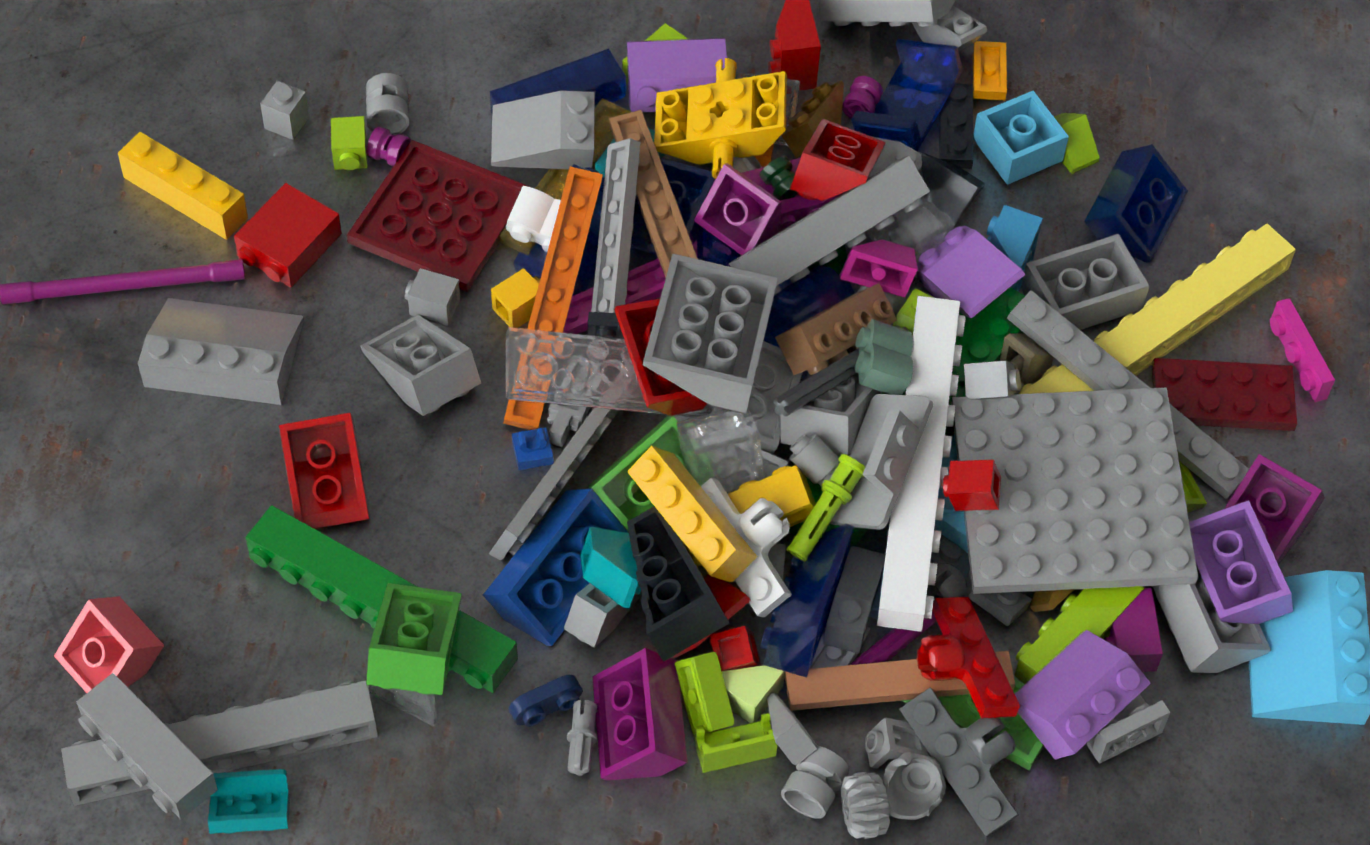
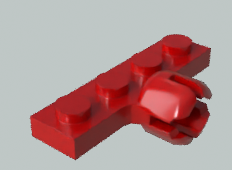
(968, 656)

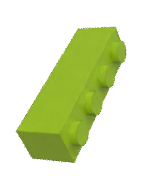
(1090, 610)

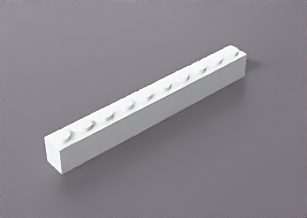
(913, 518)

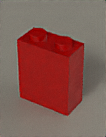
(287, 235)

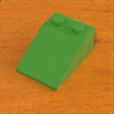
(413, 639)

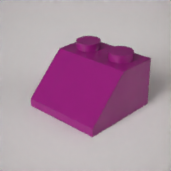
(739, 211)

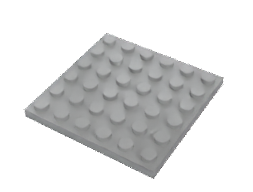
(1082, 493)

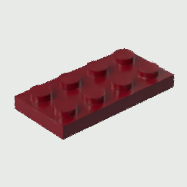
(1229, 393)

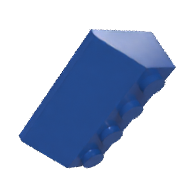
(546, 571)

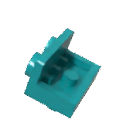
(249, 801)

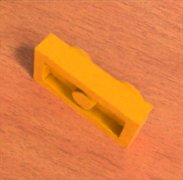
(989, 70)

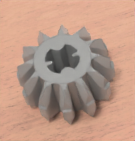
(865, 805)

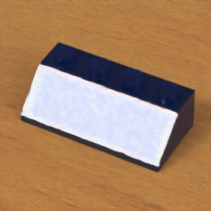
(804, 615)

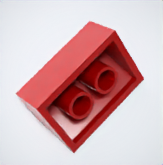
(835, 161)
(659, 393)

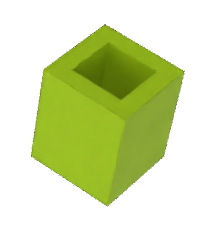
(349, 143)

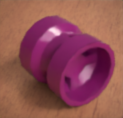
(860, 98)
(386, 145)

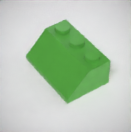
(618, 488)

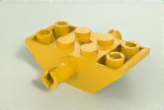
(722, 117)

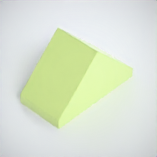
(749, 689)

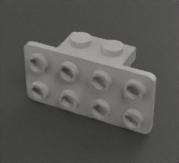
(886, 450)

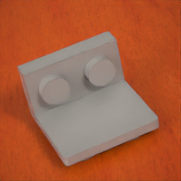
(1129, 728)

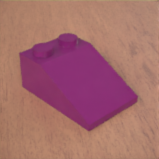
(1280, 502)

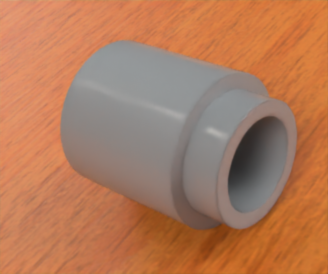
(814, 458)

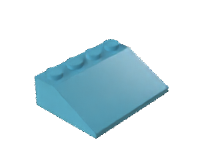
(1317, 653)

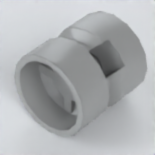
(387, 103)
(813, 784)

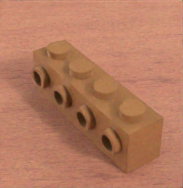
(833, 331)

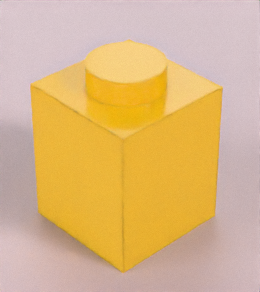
(515, 298)

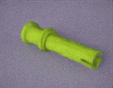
(835, 492)

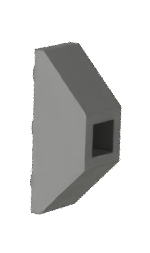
(953, 30)

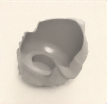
(913, 786)

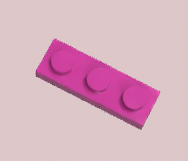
(1301, 350)

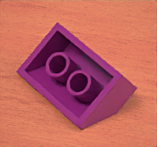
(639, 717)

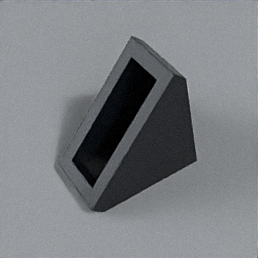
(949, 186)

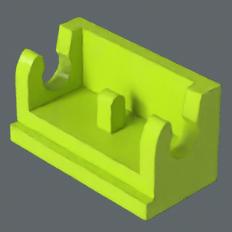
(735, 745)

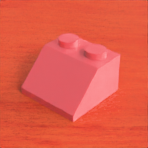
(108, 641)

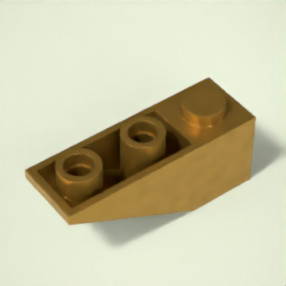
(824, 104)

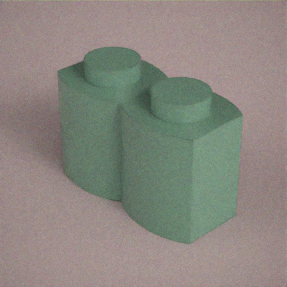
(884, 357)

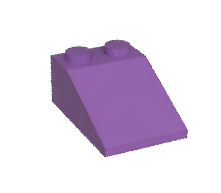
(967, 270)

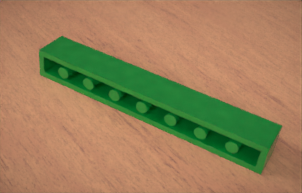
(359, 588)

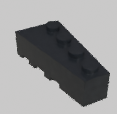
(673, 591)

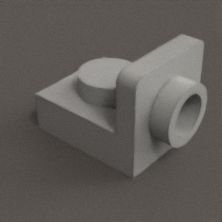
(890, 740)

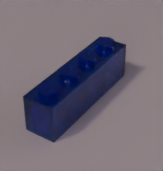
(592, 73)

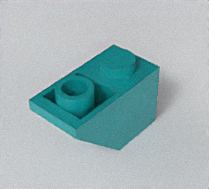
(610, 564)

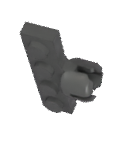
(954, 580)
(965, 757)

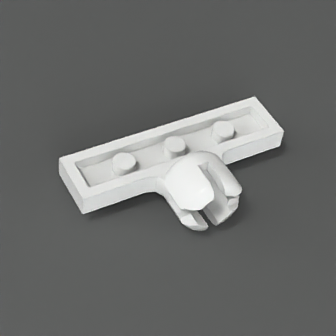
(761, 530)

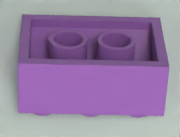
(670, 66)
(1239, 566)
(1079, 693)

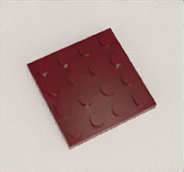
(437, 214)

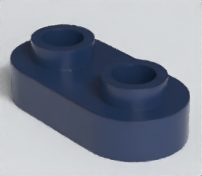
(548, 698)

